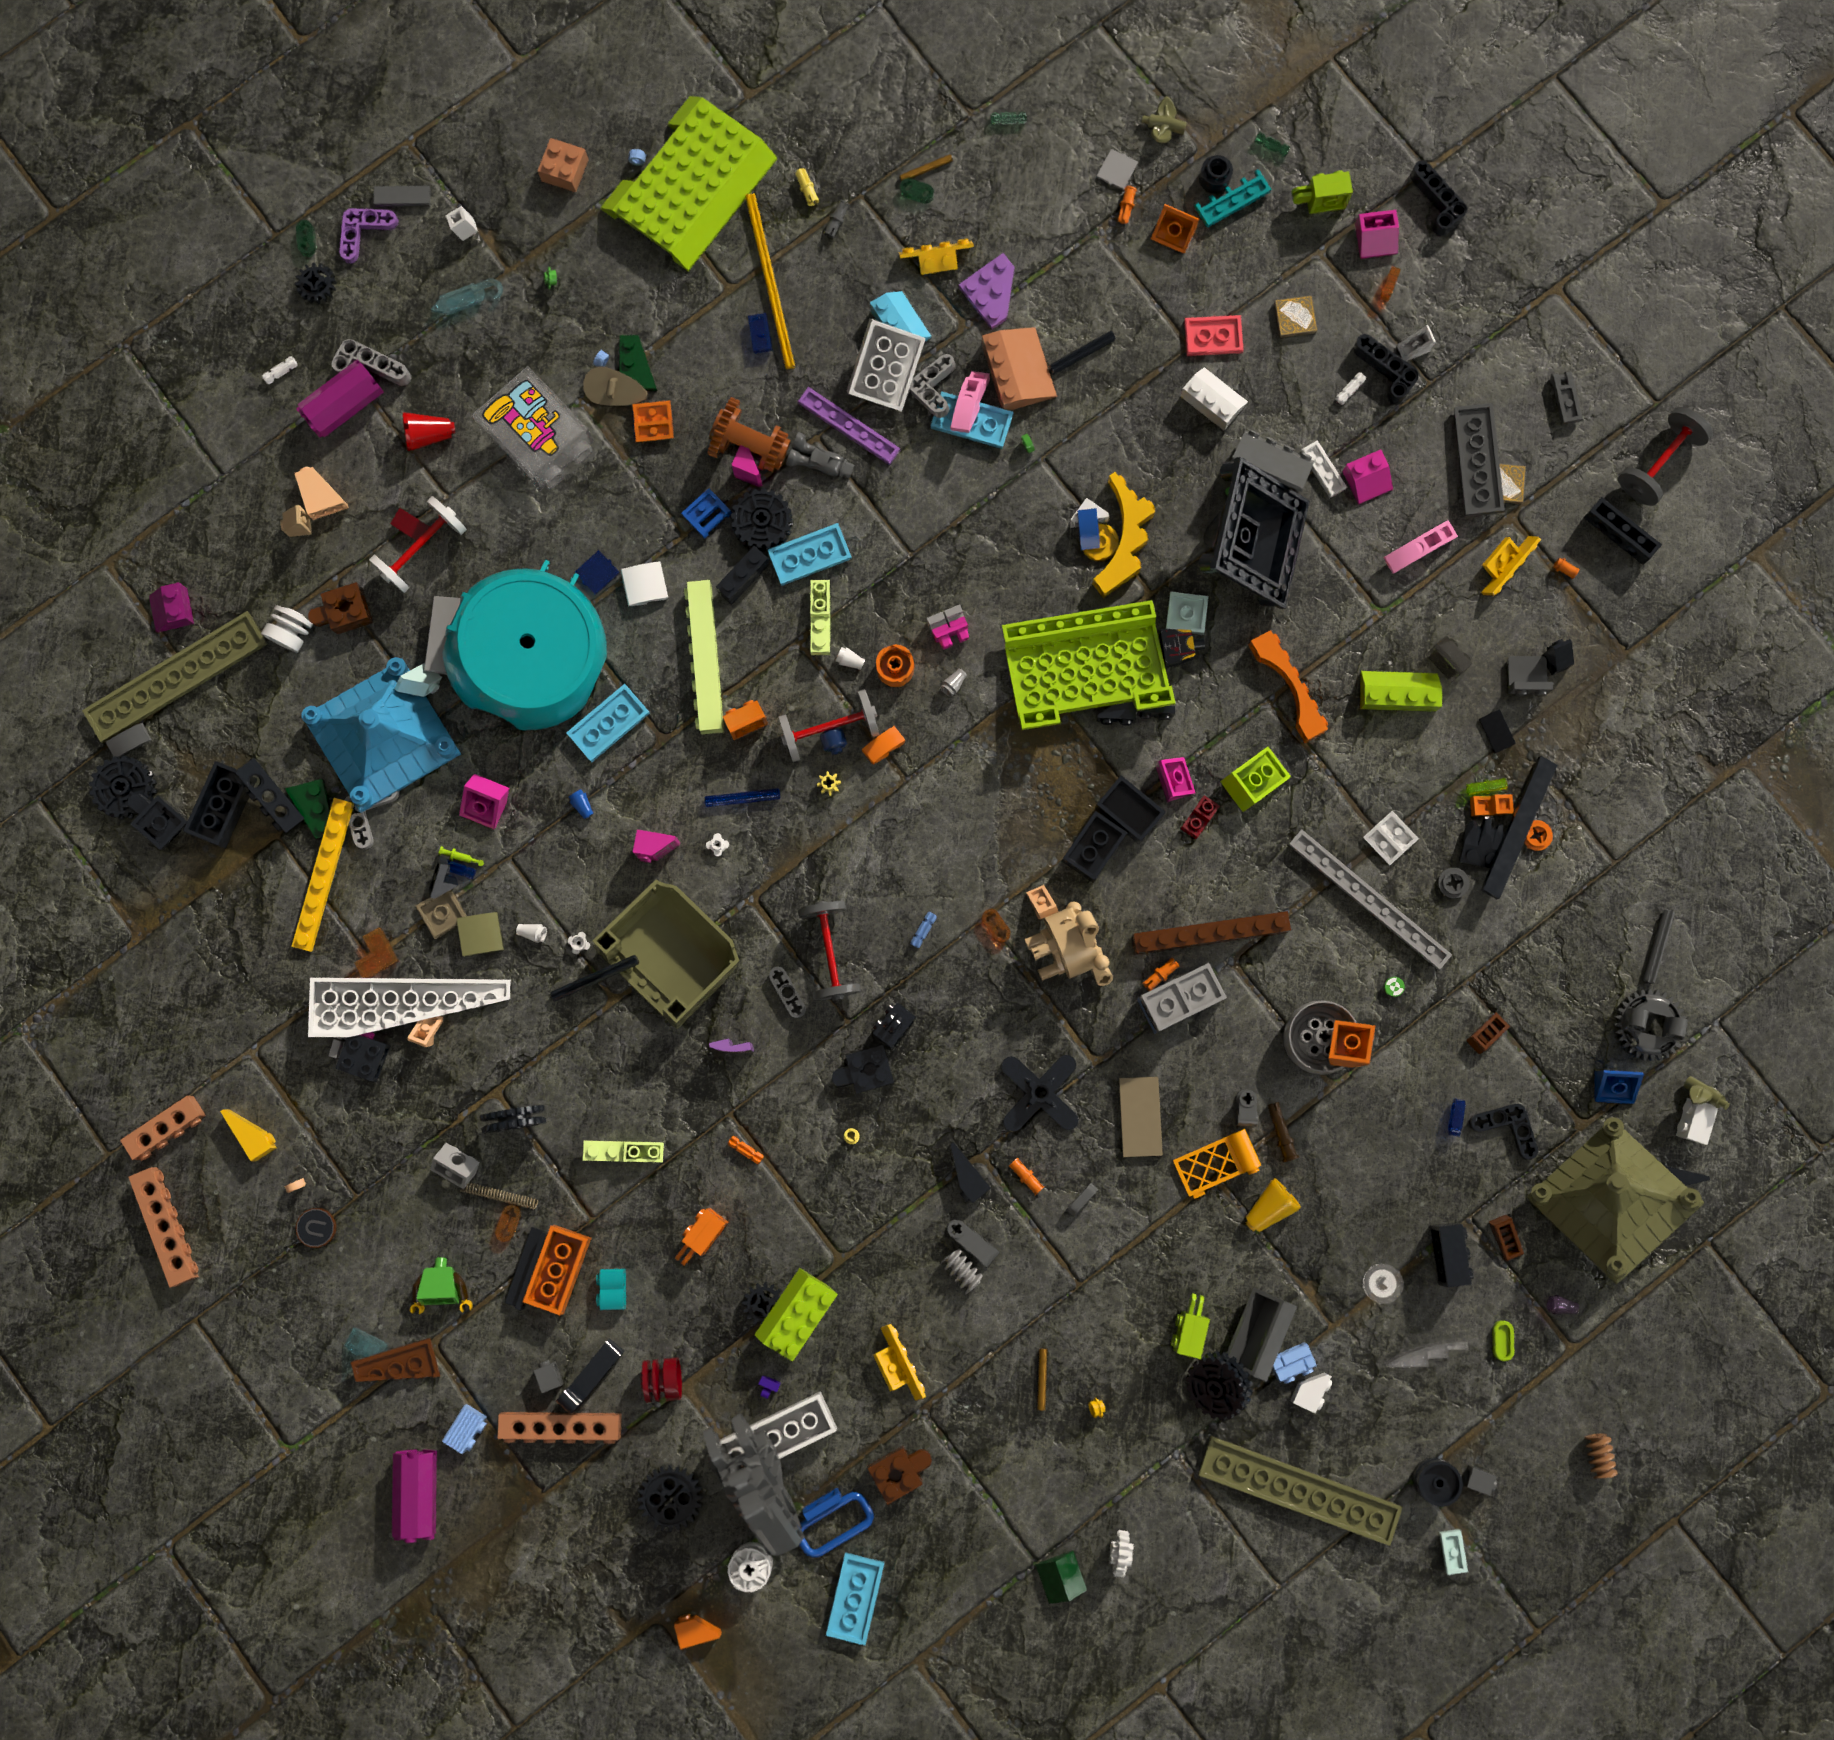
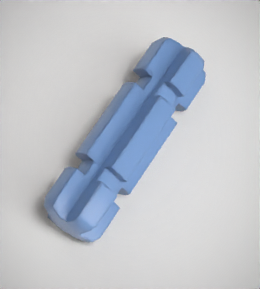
(923, 930)

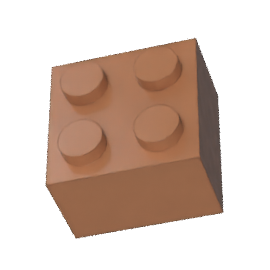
(563, 165)

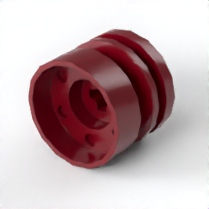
(661, 1380)

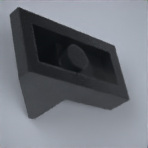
(441, 881)

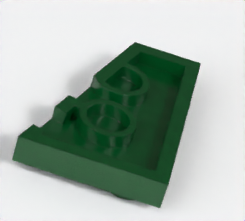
(634, 362)
(313, 804)

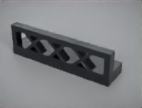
(526, 1268)

